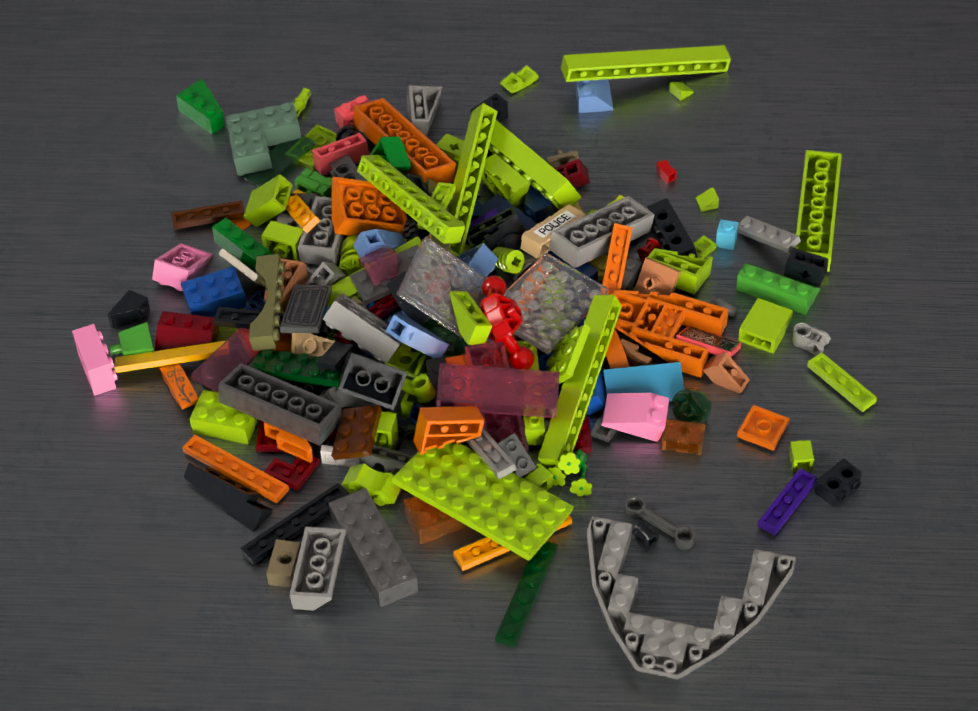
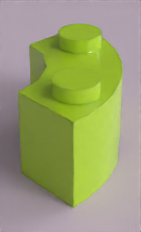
(377, 484)

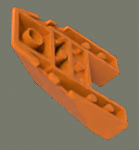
(656, 318)

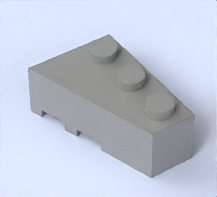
(423, 105)

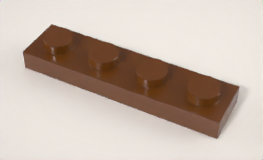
(207, 214)

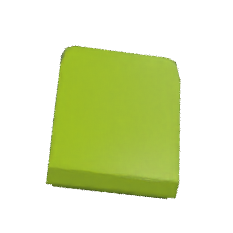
(680, 90)
(708, 200)

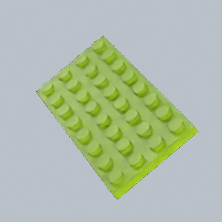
(465, 488)

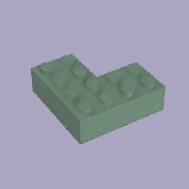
(256, 130)

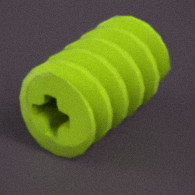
(509, 260)

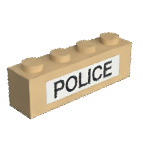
(537, 239)

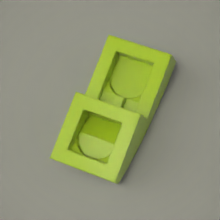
(519, 81)

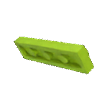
(842, 382)

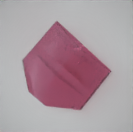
(380, 265)

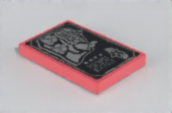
(713, 342)

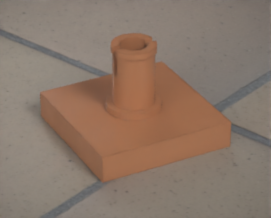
(657, 278)

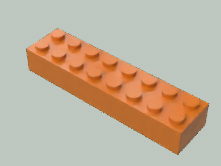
(381, 119)

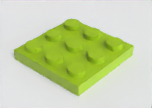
(567, 353)

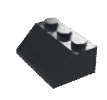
(371, 380)

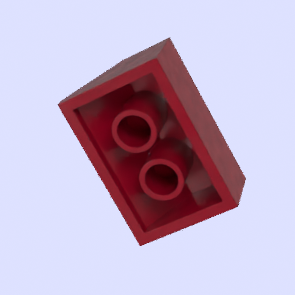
(184, 330)

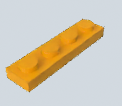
(301, 213)

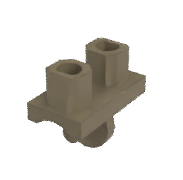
(561, 158)

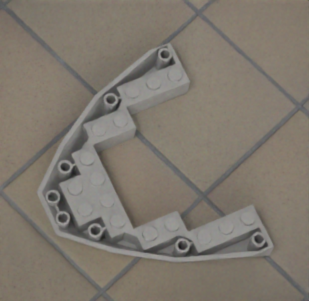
(666, 645)

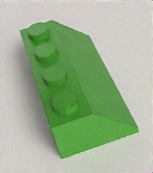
(776, 288)

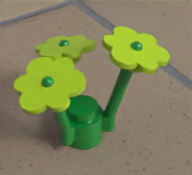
(572, 464)

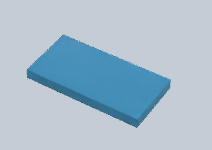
(657, 379)

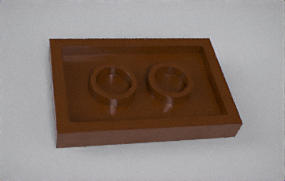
(356, 432)

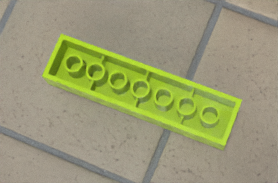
(533, 167)
(818, 203)

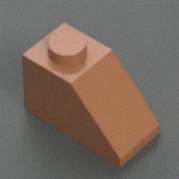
(726, 373)

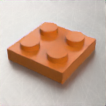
(763, 427)

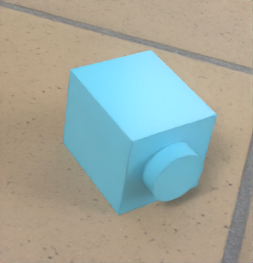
(727, 234)

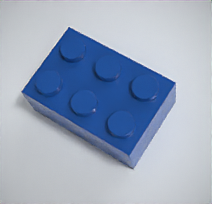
(214, 291)

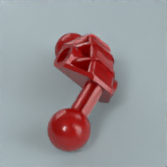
(505, 319)

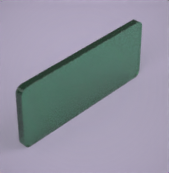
(282, 158)

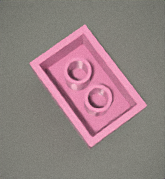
(95, 359)

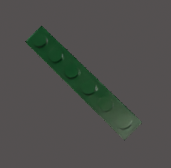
(525, 595)

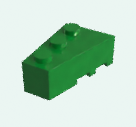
(201, 107)

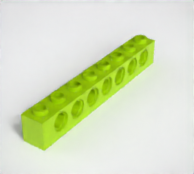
(411, 199)

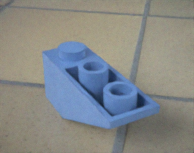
(375, 239)
(416, 336)

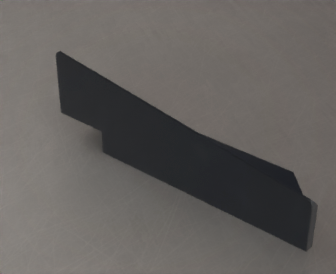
(229, 494)

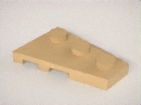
(310, 344)

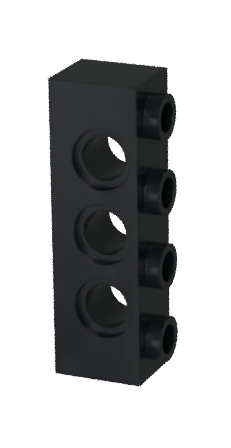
(670, 229)

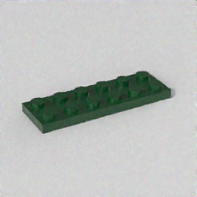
(295, 367)

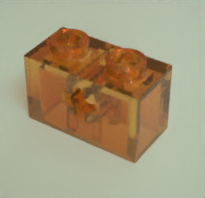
(683, 437)

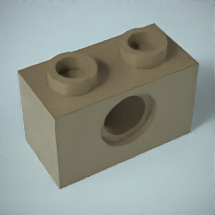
(283, 563)

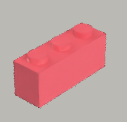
(354, 146)

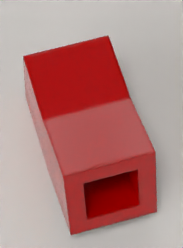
(665, 171)

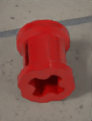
(648, 248)

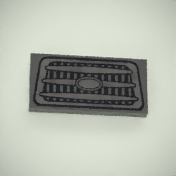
(306, 309)

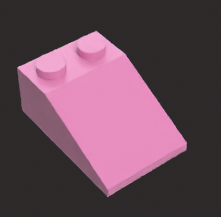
(180, 265)
(636, 414)

